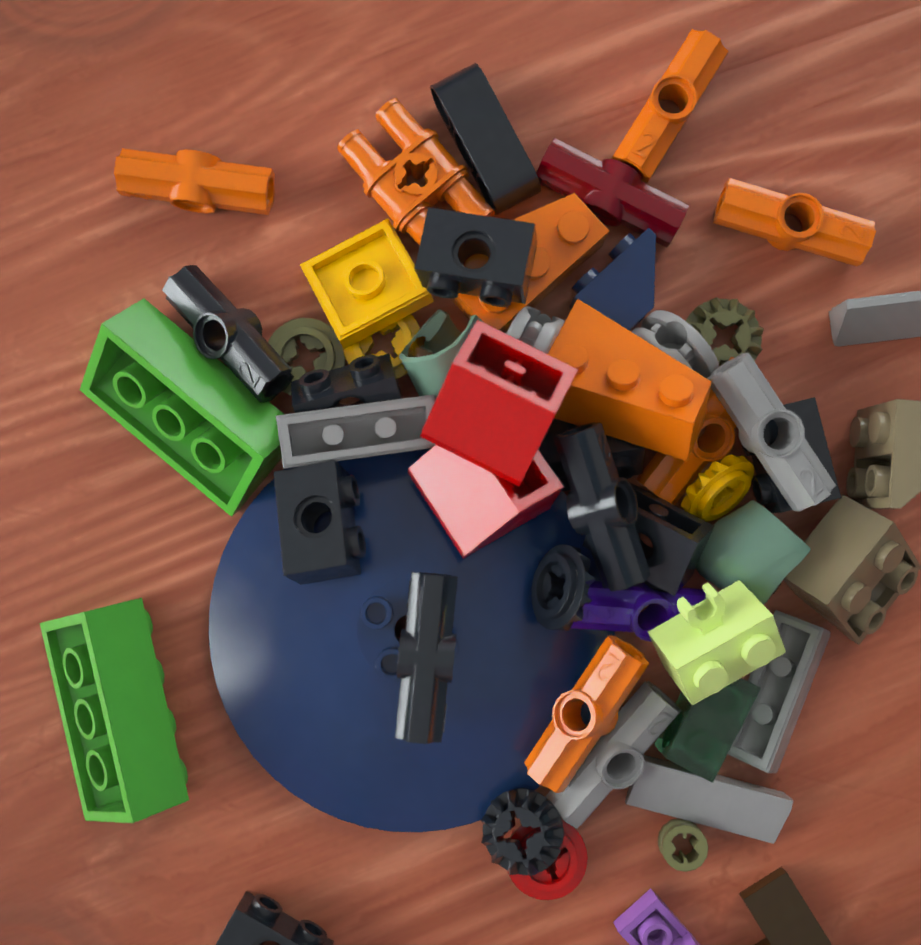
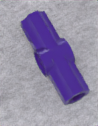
(622, 608)

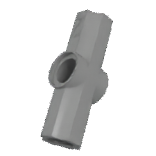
(790, 457)
(617, 757)

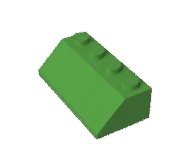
(183, 405)
(115, 713)

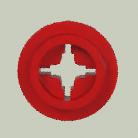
(568, 866)

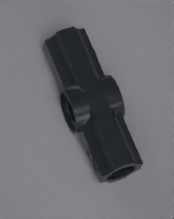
(228, 333)
(602, 506)
(426, 657)

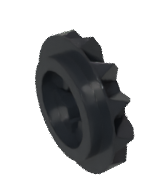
(554, 600)
(533, 811)

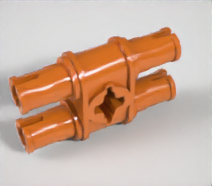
(420, 157)

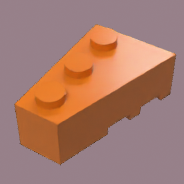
(565, 240)
(629, 385)

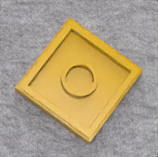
(366, 283)

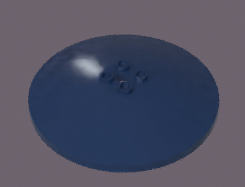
(317, 662)

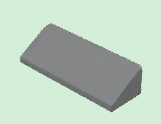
(876, 319)
(354, 431)
(782, 694)
(721, 804)

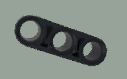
(485, 138)

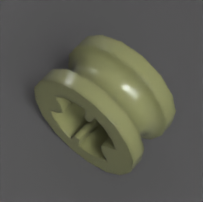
(667, 848)

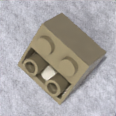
(886, 455)
(854, 569)

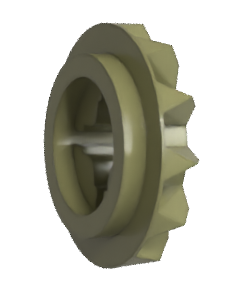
(724, 314)
(316, 337)

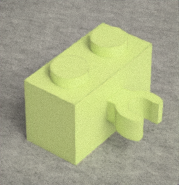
(716, 640)

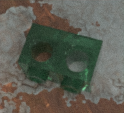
(706, 731)

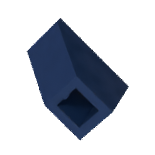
(626, 285)

